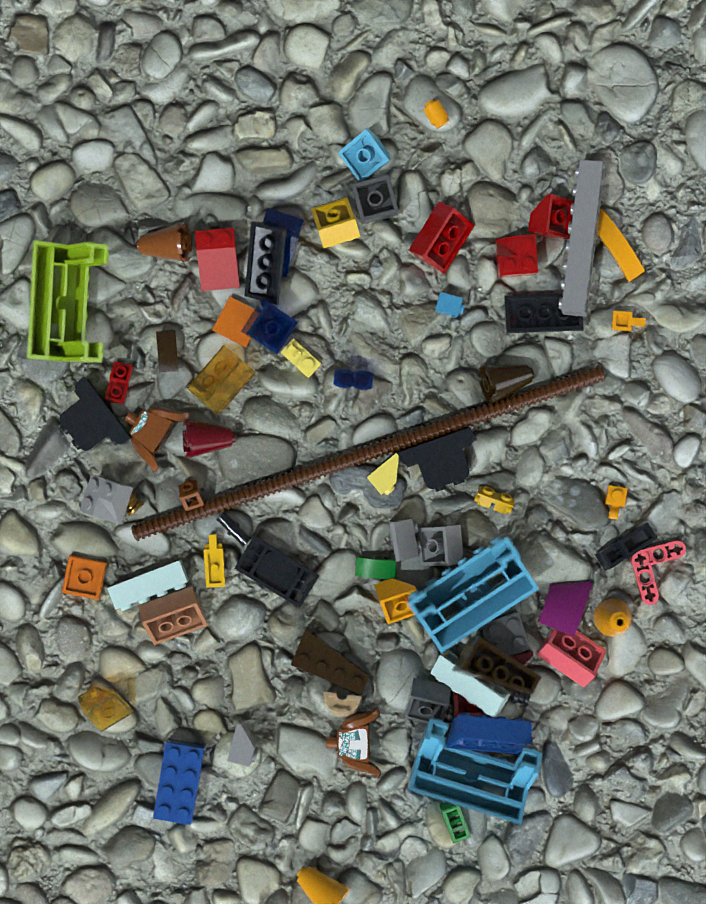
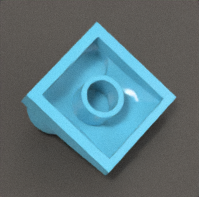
(365, 155)

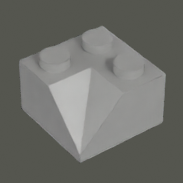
(106, 499)

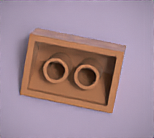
(172, 615)

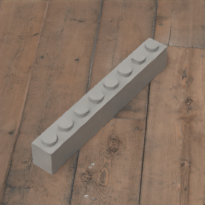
(582, 238)

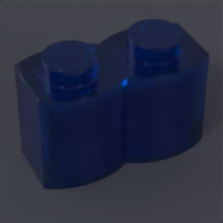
(347, 379)

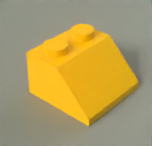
(335, 222)

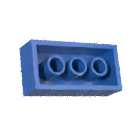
(179, 781)

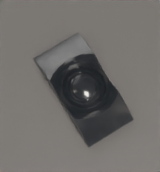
(277, 571)

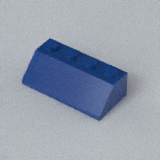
(489, 734)

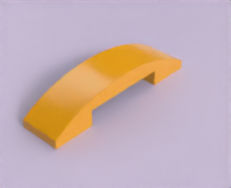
(618, 247)

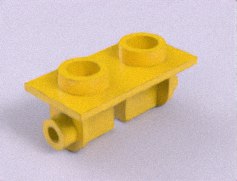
(502, 501)

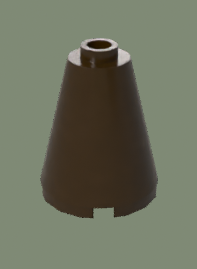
(503, 380)

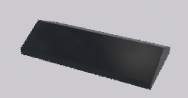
(265, 261)
(538, 314)

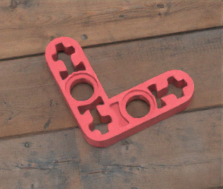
(650, 560)

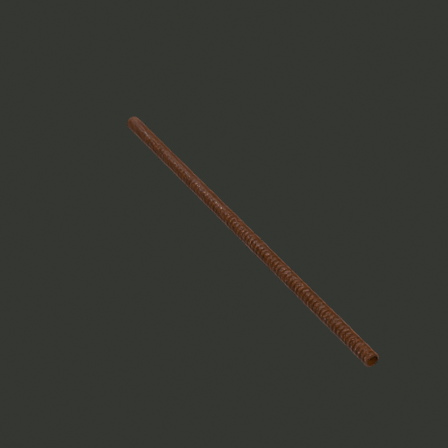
(369, 452)

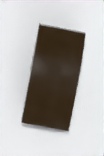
(167, 350)

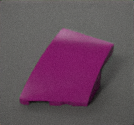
(565, 606)

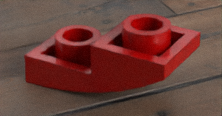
(119, 383)

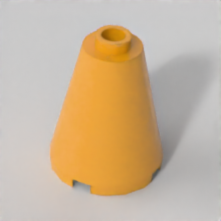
(612, 617)
(320, 887)

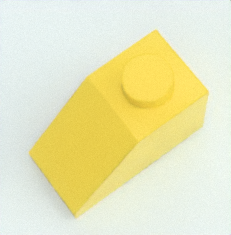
(385, 475)

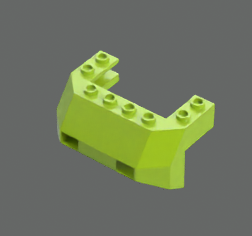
(60, 301)

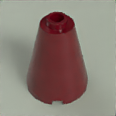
(205, 438)

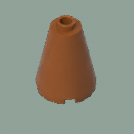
(167, 243)

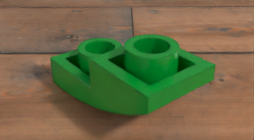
(375, 568)

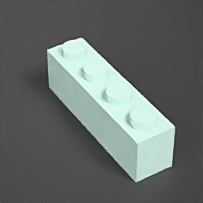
(148, 584)
(483, 694)

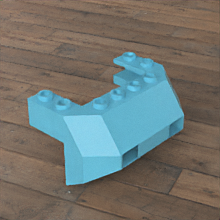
(471, 593)
(472, 777)

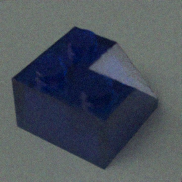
(269, 326)

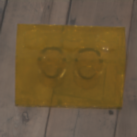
(221, 380)

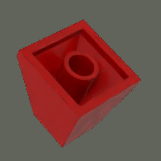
(551, 217)

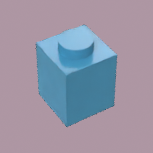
(449, 305)

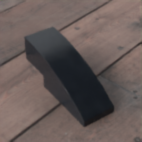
(626, 546)

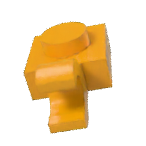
(623, 321)
(615, 498)

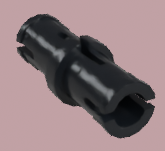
(233, 528)

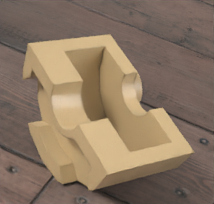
(342, 708)

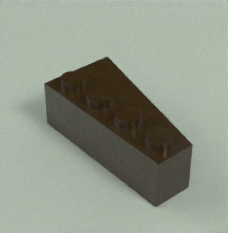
(328, 663)
(492, 665)

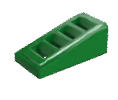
(450, 810)

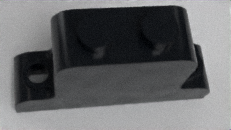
(91, 419)
(441, 459)

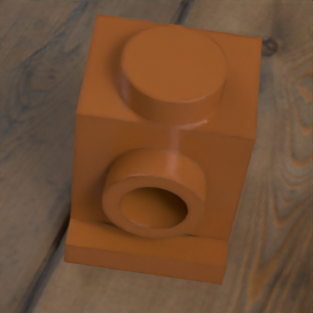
(190, 489)

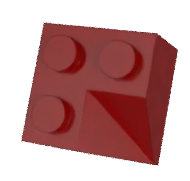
(516, 256)

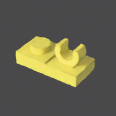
(301, 358)

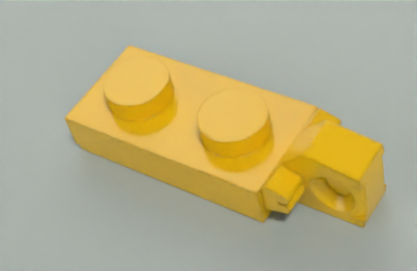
(214, 563)

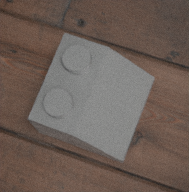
(404, 539)
(440, 545)
(243, 745)

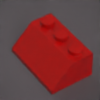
(441, 237)

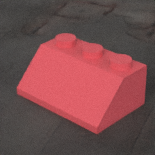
(572, 655)

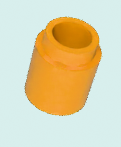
(436, 113)

